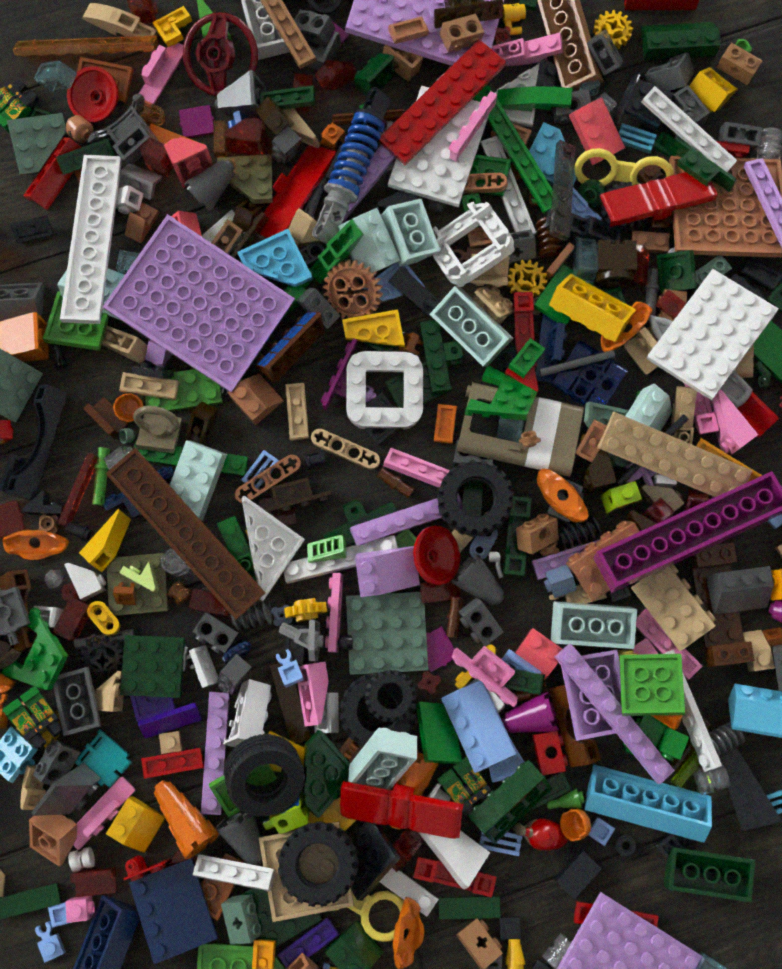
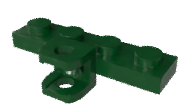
(439, 356)
(358, 517)

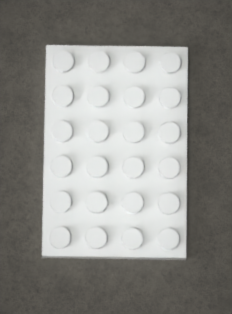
(431, 169)
(712, 334)

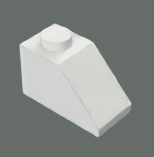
(85, 581)

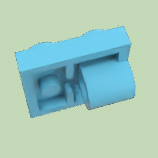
(15, 754)

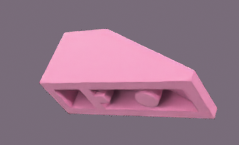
(313, 692)

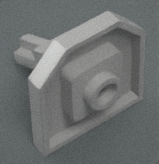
(307, 638)

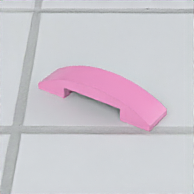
(703, 417)

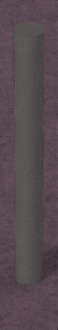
(577, 363)

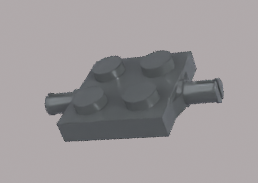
(12, 614)

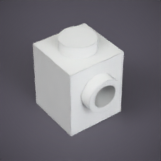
(128, 199)

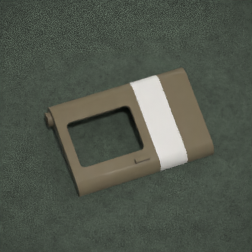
(553, 422)

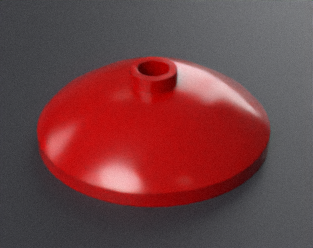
(84, 91)
(436, 555)

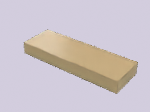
(149, 386)
(297, 411)

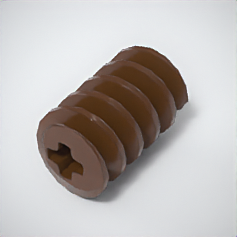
(547, 243)

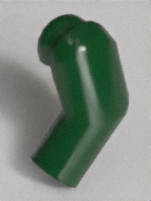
(763, 375)

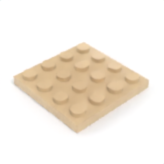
(317, 864)

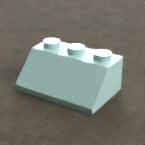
(410, 231)
(375, 245)
(651, 407)

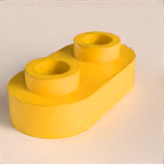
(104, 619)

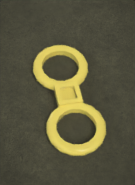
(620, 170)
(363, 908)

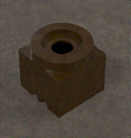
(616, 263)

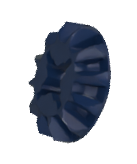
(241, 650)

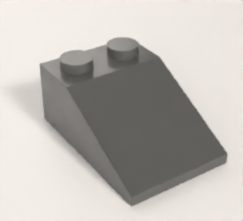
(68, 792)

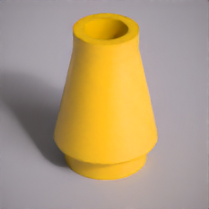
(514, 956)

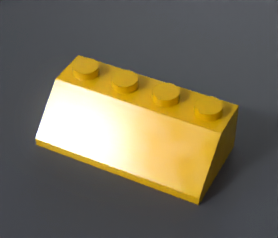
(592, 307)

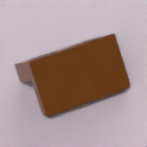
(104, 415)

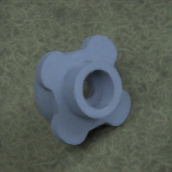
(277, 619)

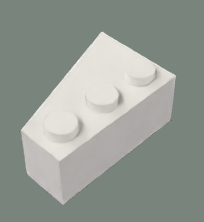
(250, 713)

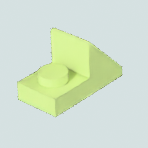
(146, 579)

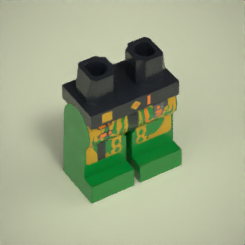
(14, 104)
(38, 722)
(469, 792)

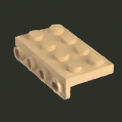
(674, 606)

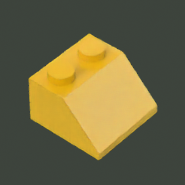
(712, 89)
(136, 824)

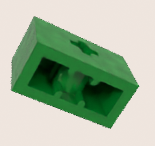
(672, 744)

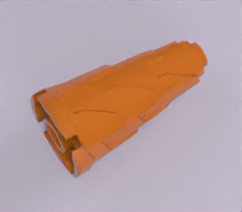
(418, 776)
(184, 820)

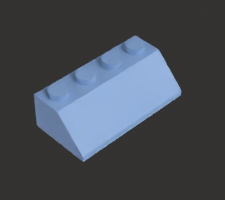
(478, 726)

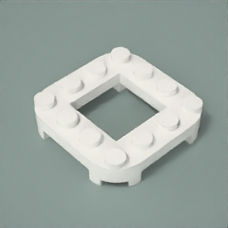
(477, 215)
(376, 361)

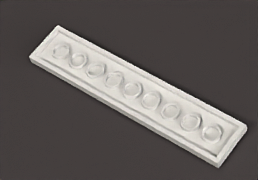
(91, 240)

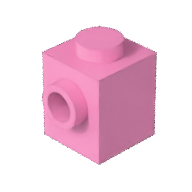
(79, 909)

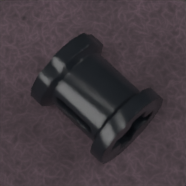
(315, 459)

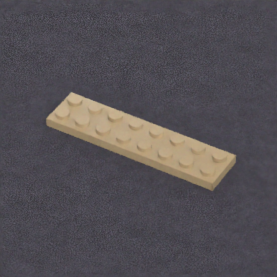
(671, 456)

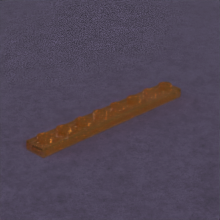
(85, 45)

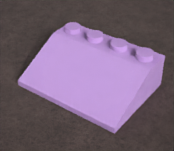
(585, 717)

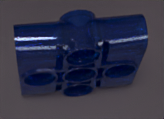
(612, 377)

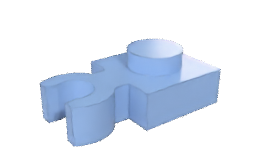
(290, 670)
(51, 945)

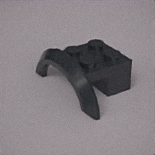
(632, 105)

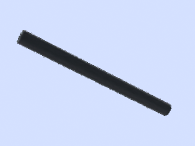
(634, 467)

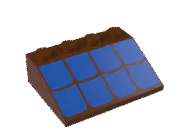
(291, 346)

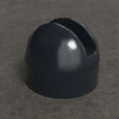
(345, 642)

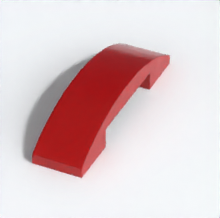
(523, 319)
(435, 871)

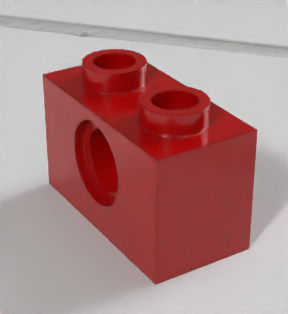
(541, 743)

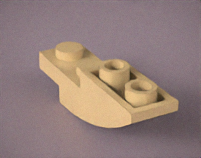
(116, 21)
(684, 404)

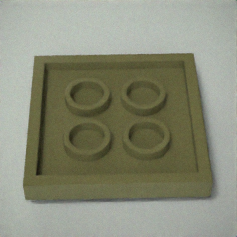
(147, 600)

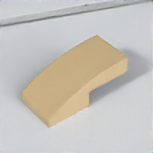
(32, 789)

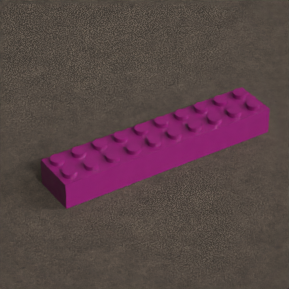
(690, 532)

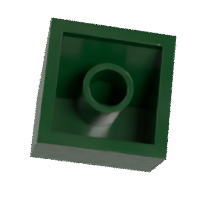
(375, 73)
(354, 949)

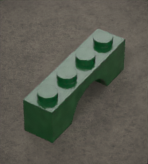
(514, 558)

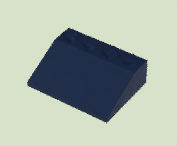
(173, 911)

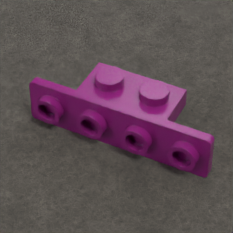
(339, 382)

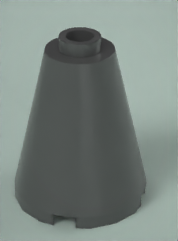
(211, 183)
(478, 581)
(243, 836)

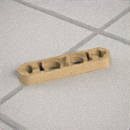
(346, 447)

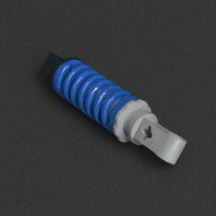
(351, 161)

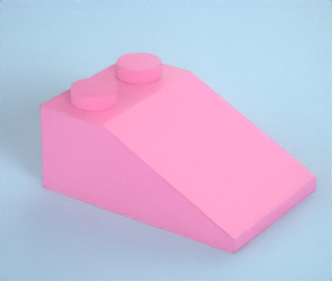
(733, 427)

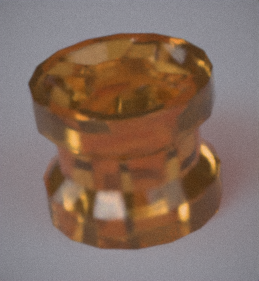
(178, 592)

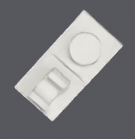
(204, 666)

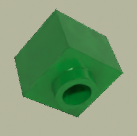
(466, 199)

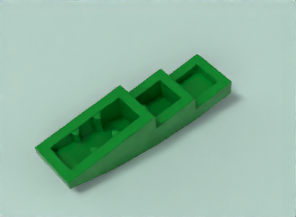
(534, 97)
(337, 250)

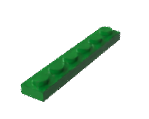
(233, 463)

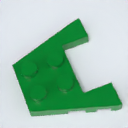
(511, 400)
(44, 658)

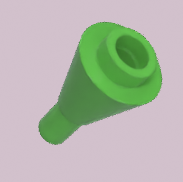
(570, 800)

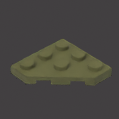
(253, 177)

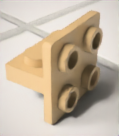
(496, 275)
(494, 303)
(640, 348)

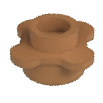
(529, 439)
(48, 519)
(550, 549)

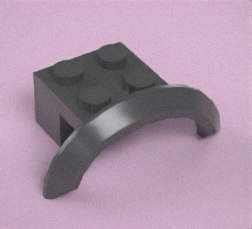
(127, 132)

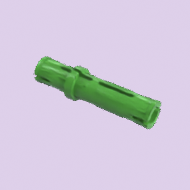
(101, 477)

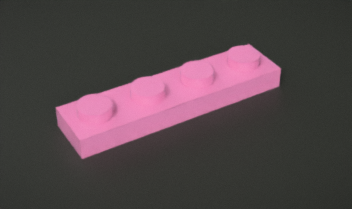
(476, 120)
(415, 467)
(334, 604)
(659, 639)

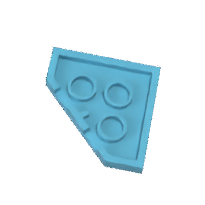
(544, 150)
(277, 259)

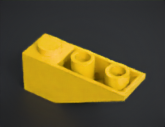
(106, 541)

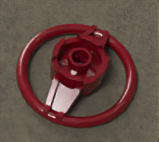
(217, 41)

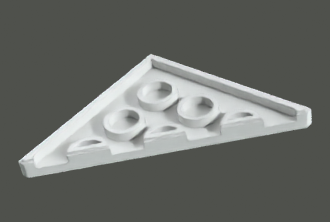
(526, 79)
(270, 544)

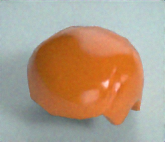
(126, 406)
(575, 824)

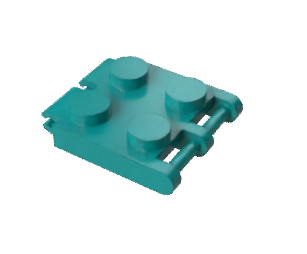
(105, 758)

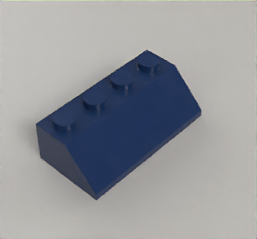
(108, 935)

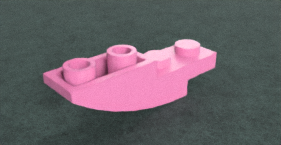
(528, 52)

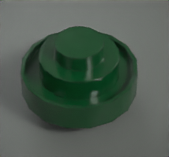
(591, 192)

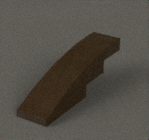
(291, 707)

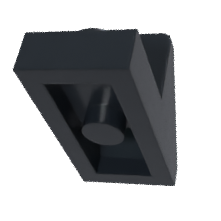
(41, 506)

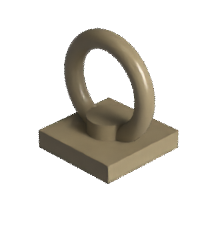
(157, 431)

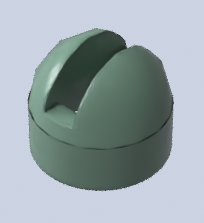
(126, 435)

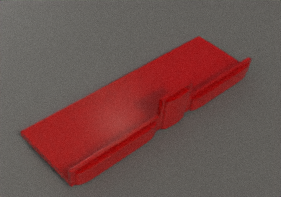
(296, 188)
(656, 198)
(401, 809)

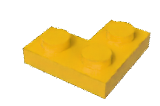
(169, 26)

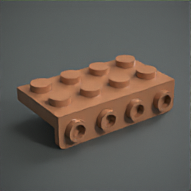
(584, 566)

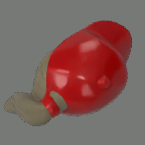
(541, 834)

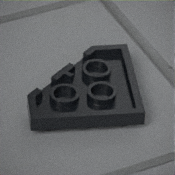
(374, 856)

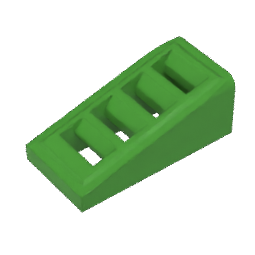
(333, 554)

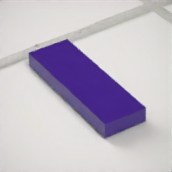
(169, 720)
(310, 942)

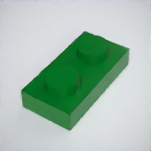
(526, 358)

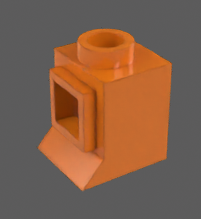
(331, 135)

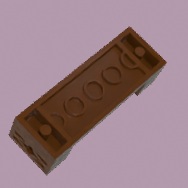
(725, 641)

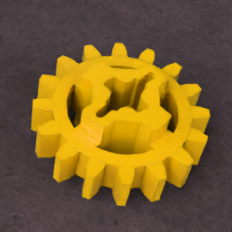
(616, 26)
(526, 272)
(305, 609)

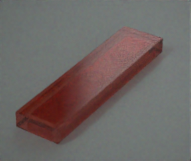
(78, 489)

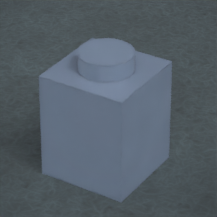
(560, 581)

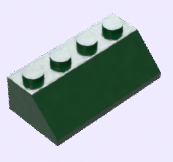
(674, 39)
(510, 801)
(710, 874)

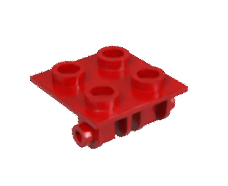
(137, 868)

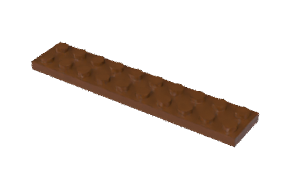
(186, 533)

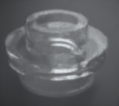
(53, 578)

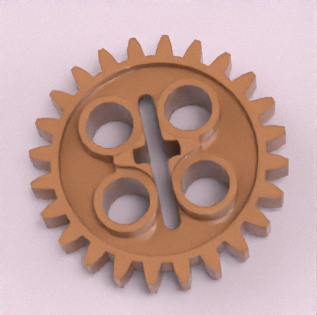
(349, 273)

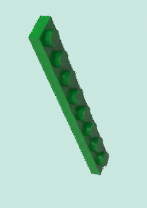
(518, 153)

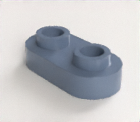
(485, 543)

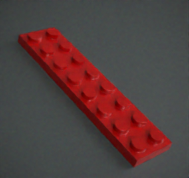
(442, 102)

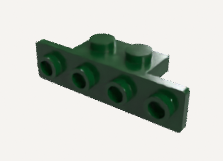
(701, 167)

